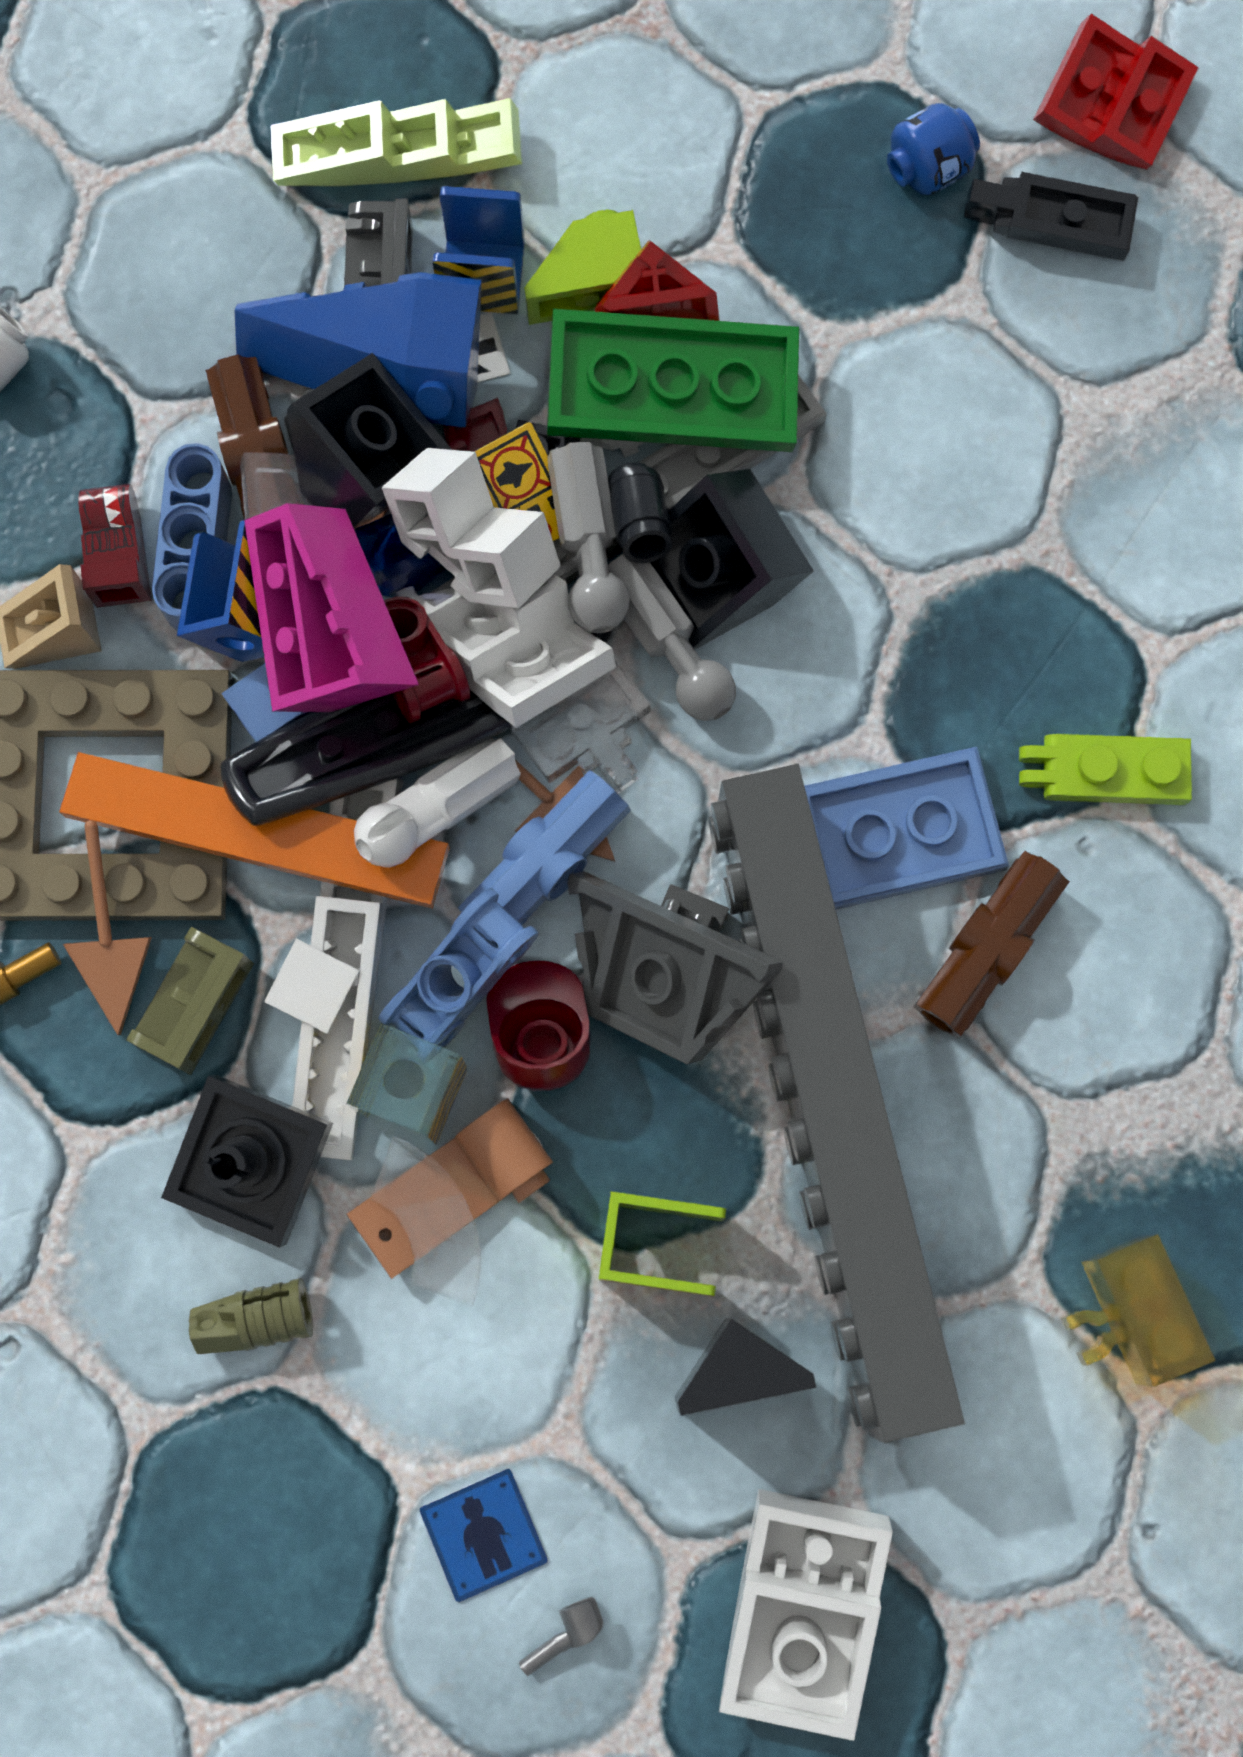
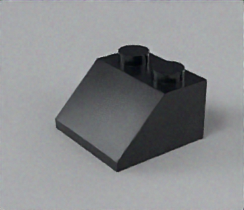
(356, 438)
(728, 554)

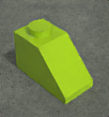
(583, 264)

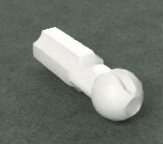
(436, 802)

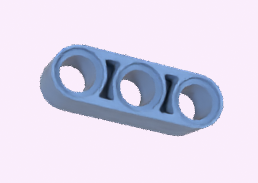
(184, 512)

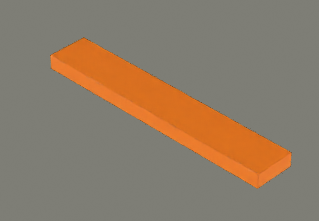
(206, 821)

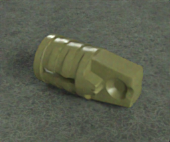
(252, 1319)

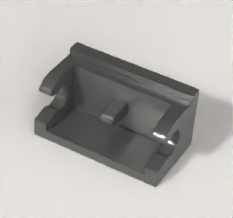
(378, 242)

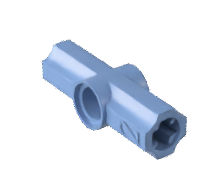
(553, 847)

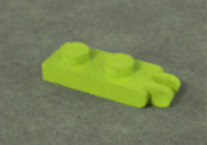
(1110, 769)

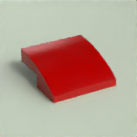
(1116, 93)

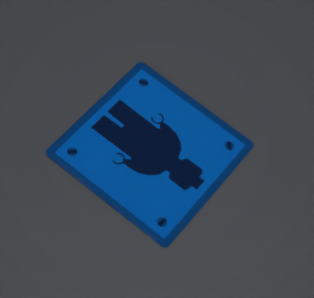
(483, 1535)

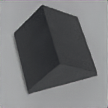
(739, 1370)

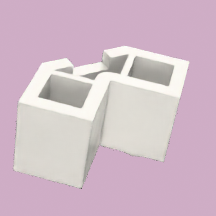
(448, 512)

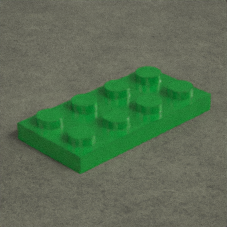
(673, 380)

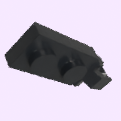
(1056, 213)

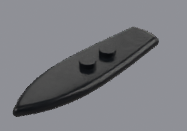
(351, 751)

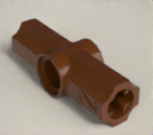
(243, 414)
(991, 944)

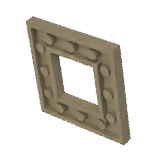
(108, 703)

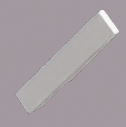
(351, 929)

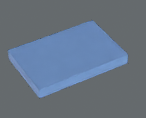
(906, 828)

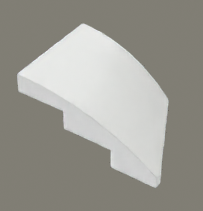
(520, 656)

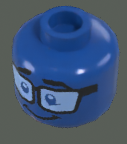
(933, 148)

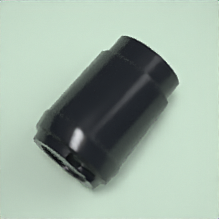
(640, 512)

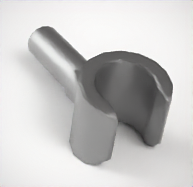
(582, 1624)

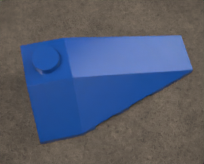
(416, 327)

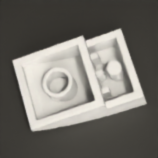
(806, 1614)

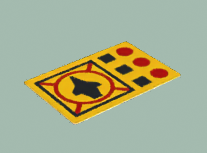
(519, 474)

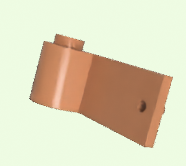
(487, 1163)

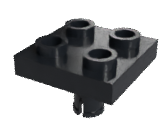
(247, 1160)

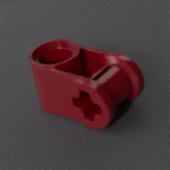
(432, 661)

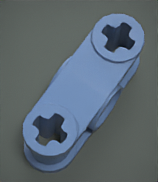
(482, 948)

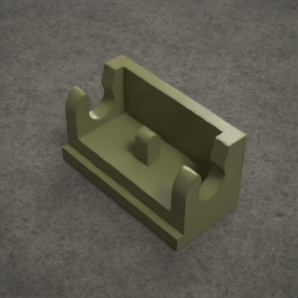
(191, 1001)

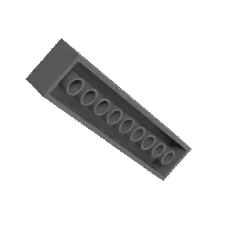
(835, 1110)

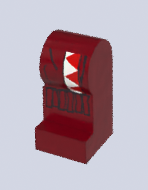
(113, 547)

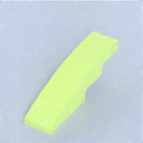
(397, 146)

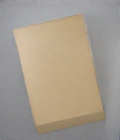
(48, 621)

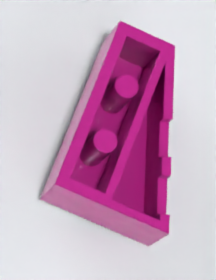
(321, 612)

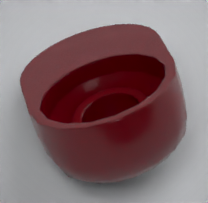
(539, 1025)

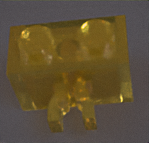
(1144, 1311)

